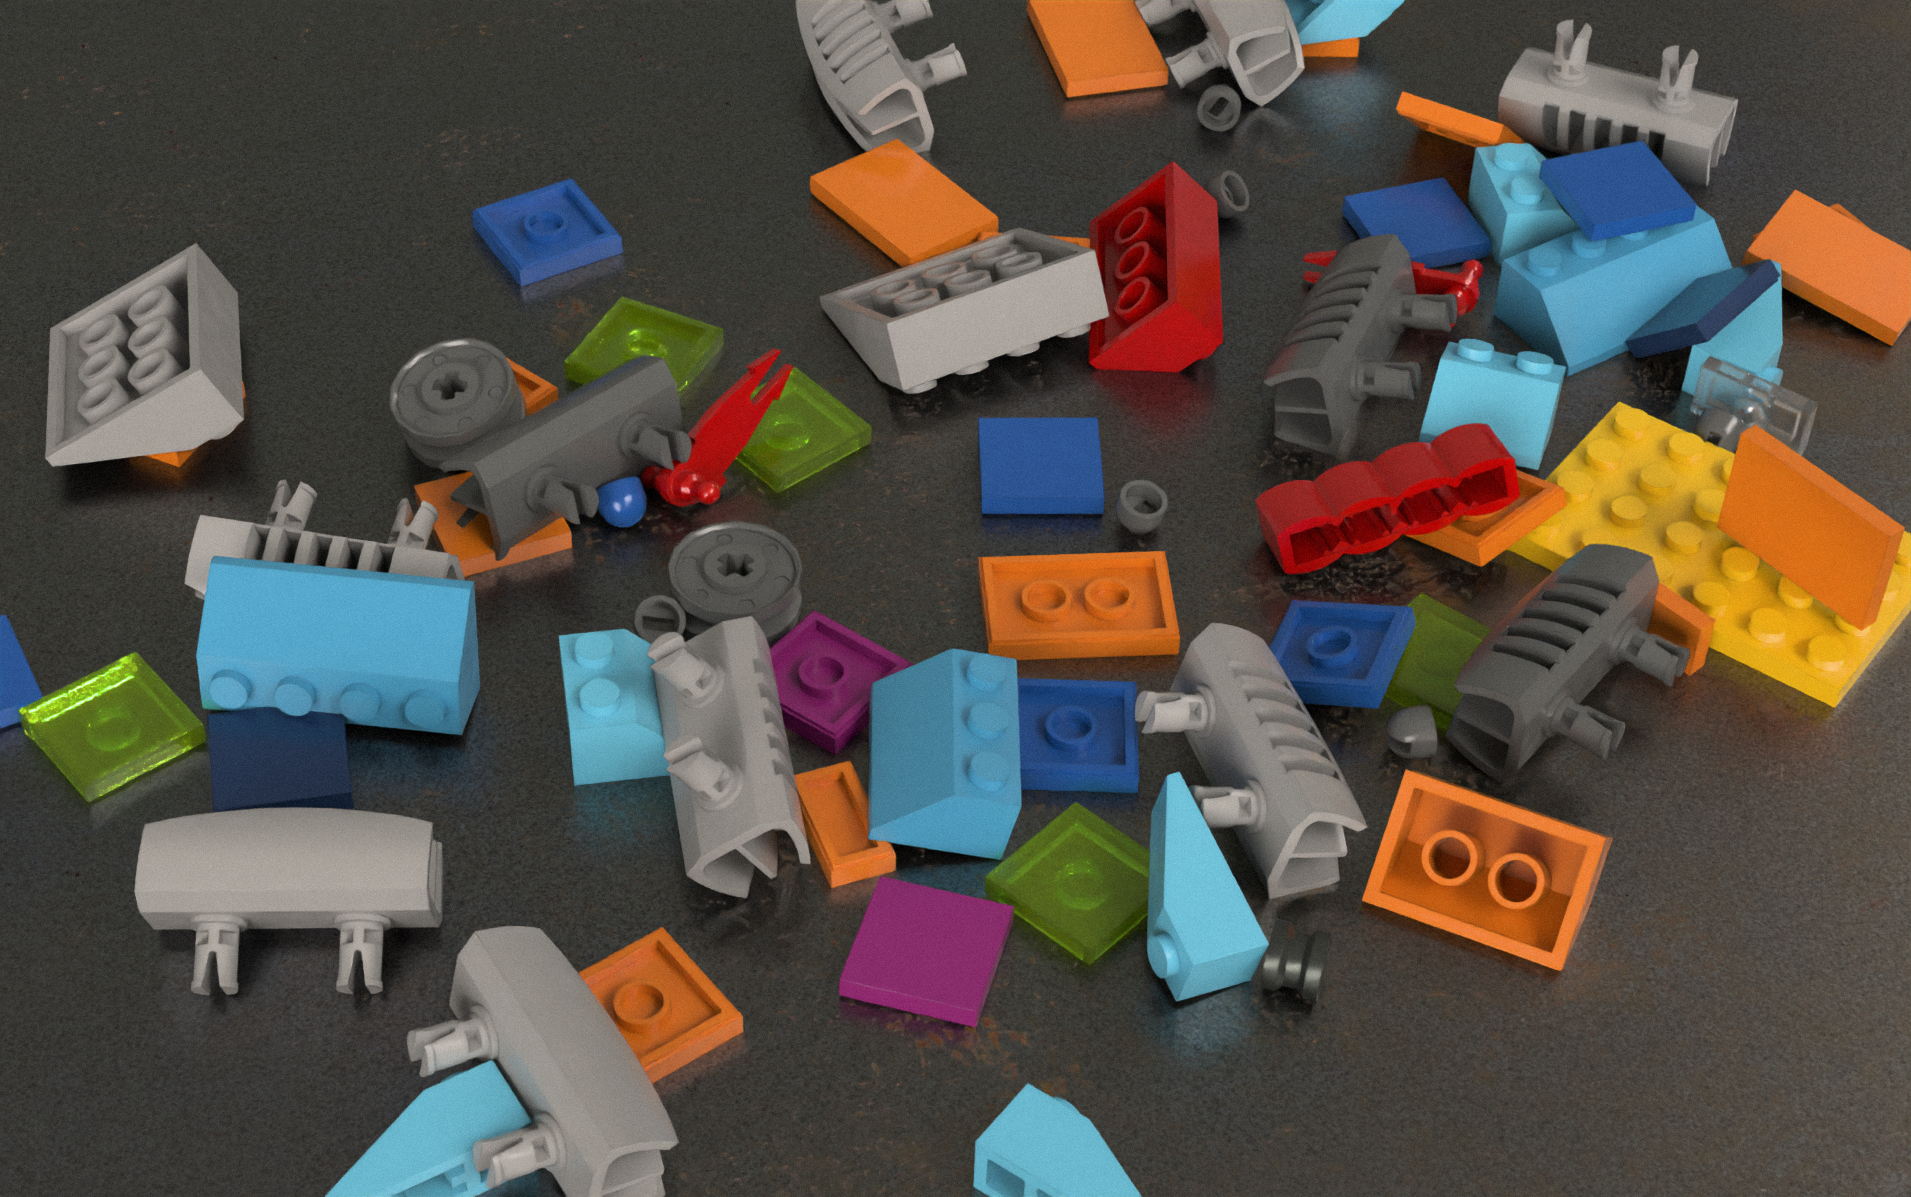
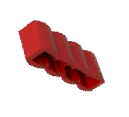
(1398, 493)

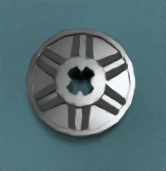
(454, 398)
(735, 574)

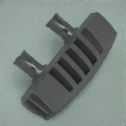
(1343, 341)
(570, 449)
(1552, 653)

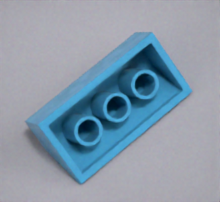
(1589, 297)
(339, 643)

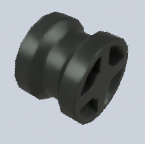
(1296, 960)

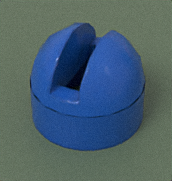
(622, 501)

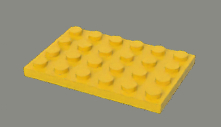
(1662, 495)

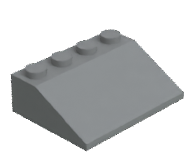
(969, 307)
(147, 367)

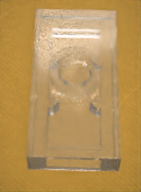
(1754, 402)

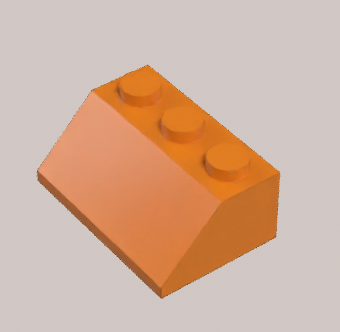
(1486, 869)

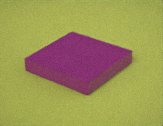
(827, 679)
(927, 951)

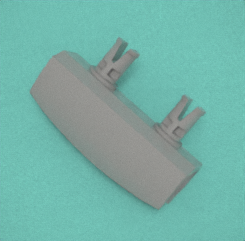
(1244, 35)
(864, 73)
(1585, 106)
(286, 542)
(726, 754)
(1261, 758)
(285, 873)
(563, 1059)

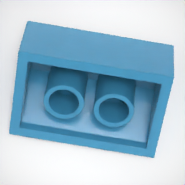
(946, 754)

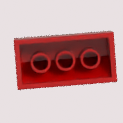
(1158, 276)

